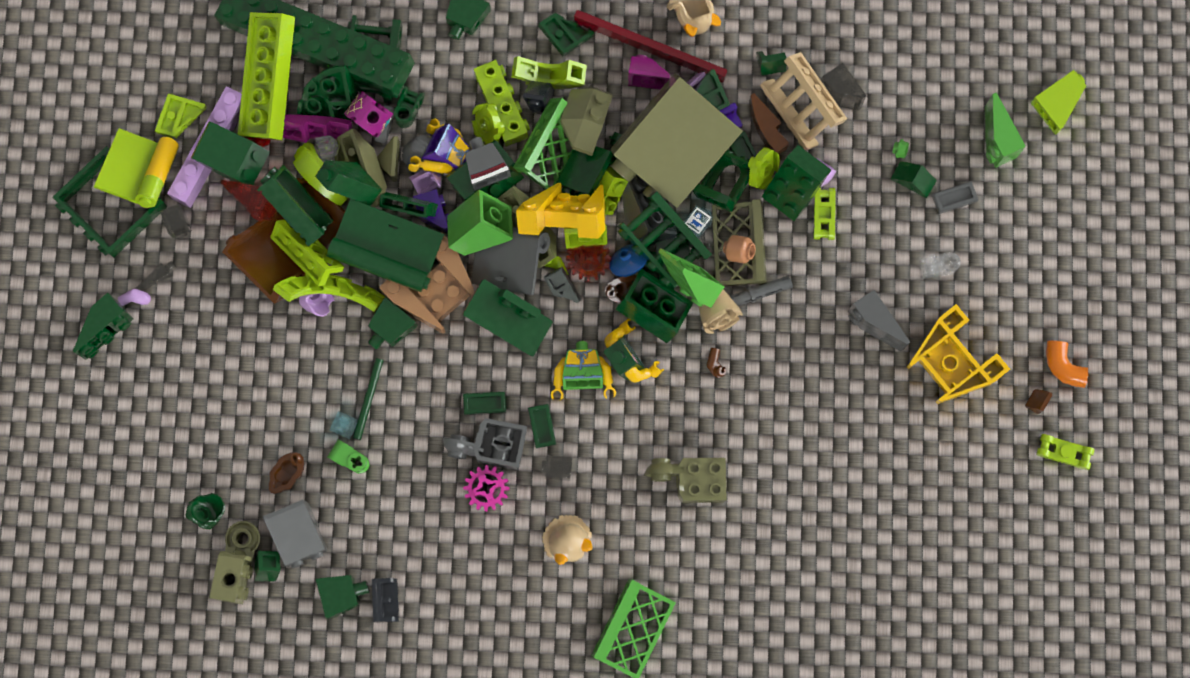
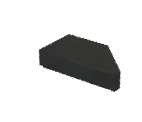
(561, 285)

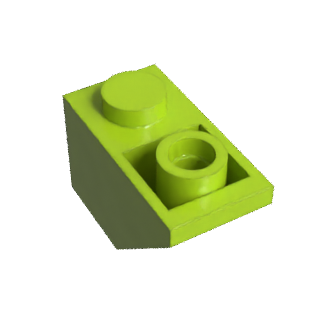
(614, 187)

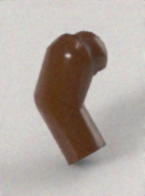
(713, 364)

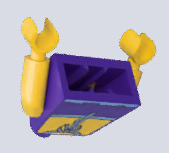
(444, 151)

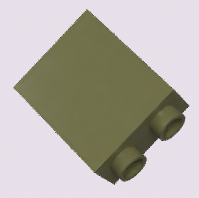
(674, 142)

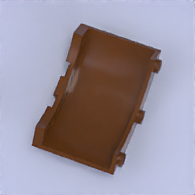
(263, 259)

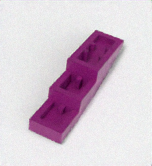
(308, 127)

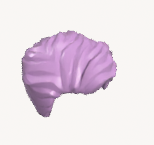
(316, 303)

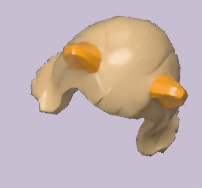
(695, 15)
(567, 539)

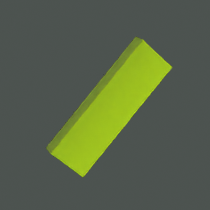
(266, 75)

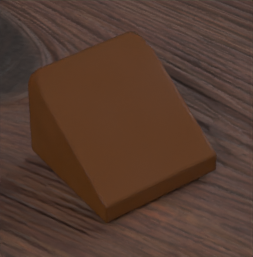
(1038, 400)

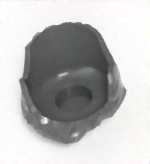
(415, 147)

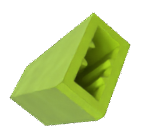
(1059, 100)

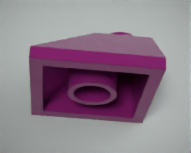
(646, 73)

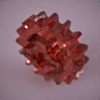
(594, 265)

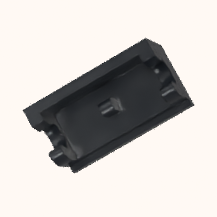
(385, 600)

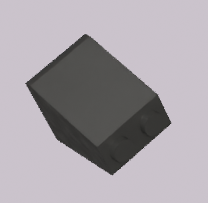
(296, 534)

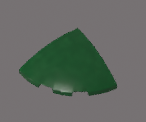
(328, 93)

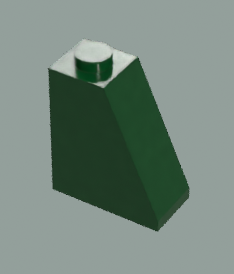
(349, 181)

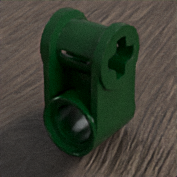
(408, 103)

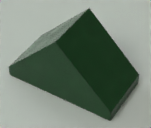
(914, 178)

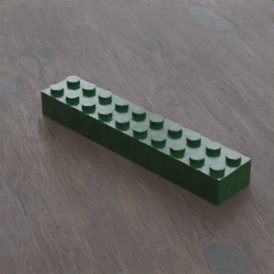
(328, 44)

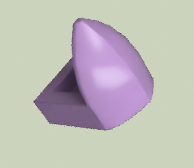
(426, 181)

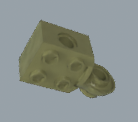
(696, 478)
(235, 562)

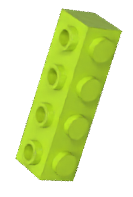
(497, 91)

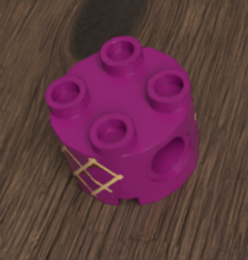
(359, 111)

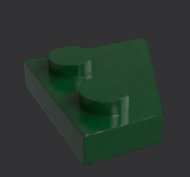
(564, 34)
(712, 90)

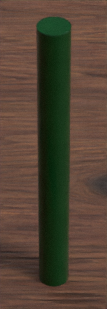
(368, 399)

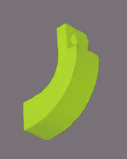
(561, 75)
(308, 165)

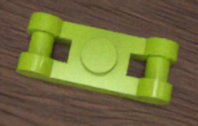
(824, 214)
(1065, 452)

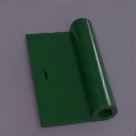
(386, 245)

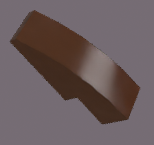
(767, 125)

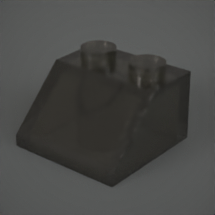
(844, 88)

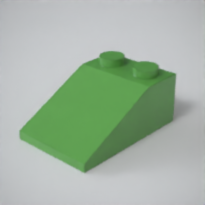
(1001, 135)
(692, 279)

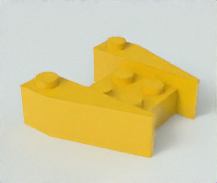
(562, 210)
(951, 362)

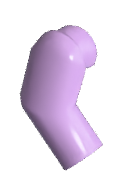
(136, 296)

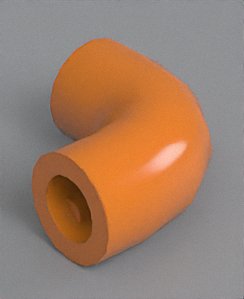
(1061, 367)

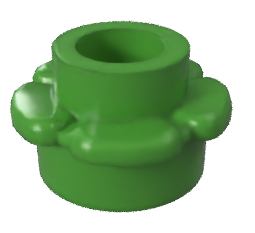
(901, 149)

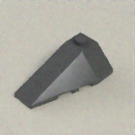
(636, 202)

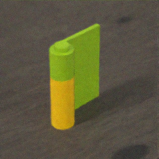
(137, 168)

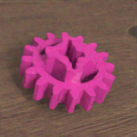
(476, 492)

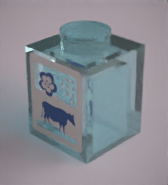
(699, 221)

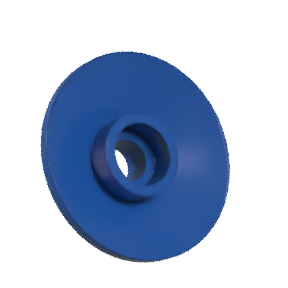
(626, 262)

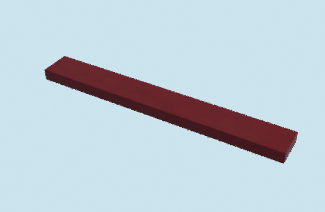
(647, 44)

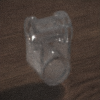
(935, 265)

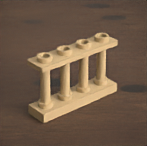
(815, 90)

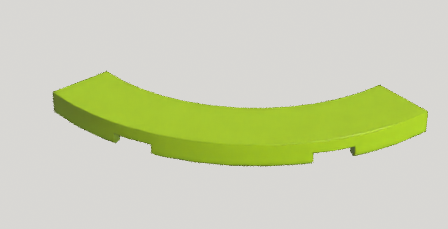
(336, 285)

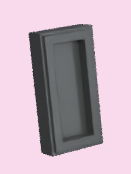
(955, 197)

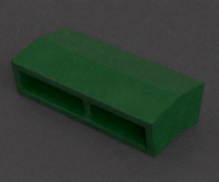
(387, 198)

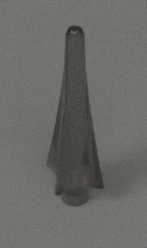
(159, 274)

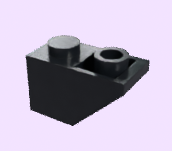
(538, 95)

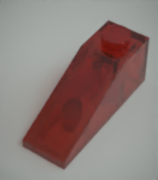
(250, 199)

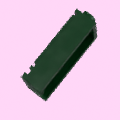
(295, 204)

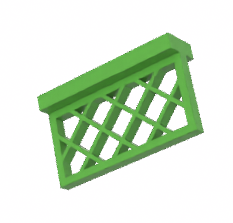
(537, 141)
(616, 621)

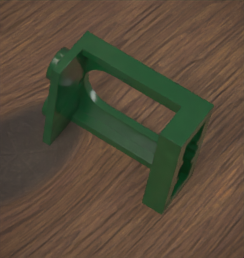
(705, 190)

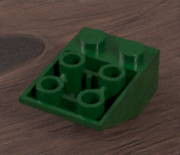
(101, 326)

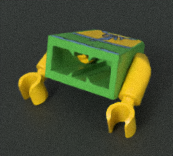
(582, 370)

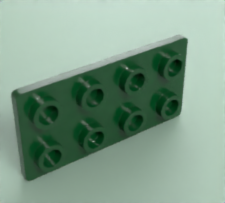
(508, 317)

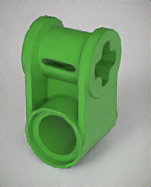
(346, 456)

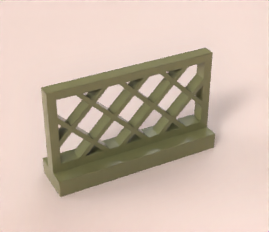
(757, 236)

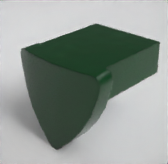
(771, 63)

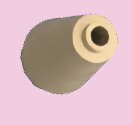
(721, 315)

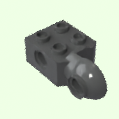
(495, 444)

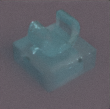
(343, 425)

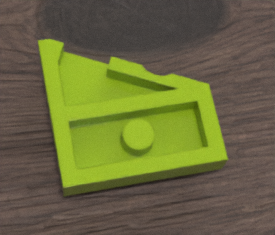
(178, 115)

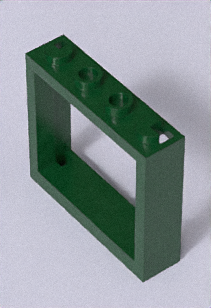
(76, 184)

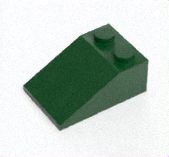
(230, 154)

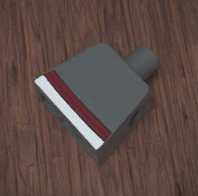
(485, 164)

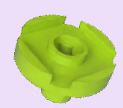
(487, 123)
(763, 167)

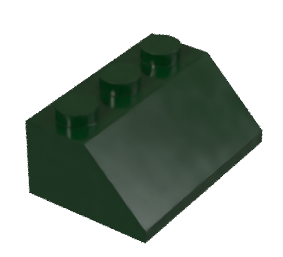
(462, 184)
(654, 306)

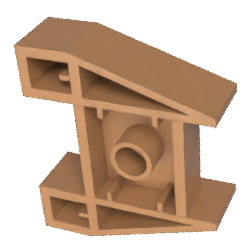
(445, 292)

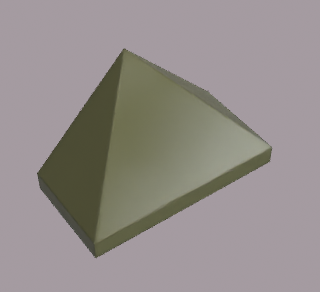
(389, 158)

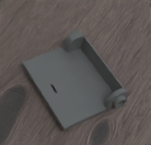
(513, 260)

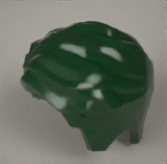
(205, 510)

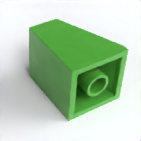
(479, 224)

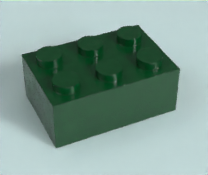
(796, 183)

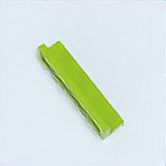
(311, 262)

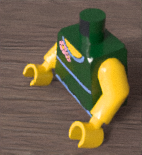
(624, 358)

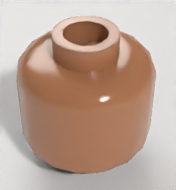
(739, 249)

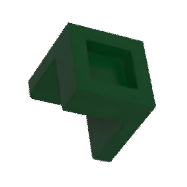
(267, 566)

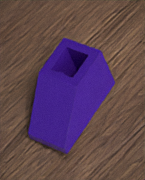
(440, 220)

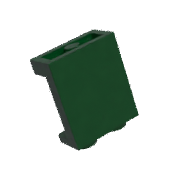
(585, 171)

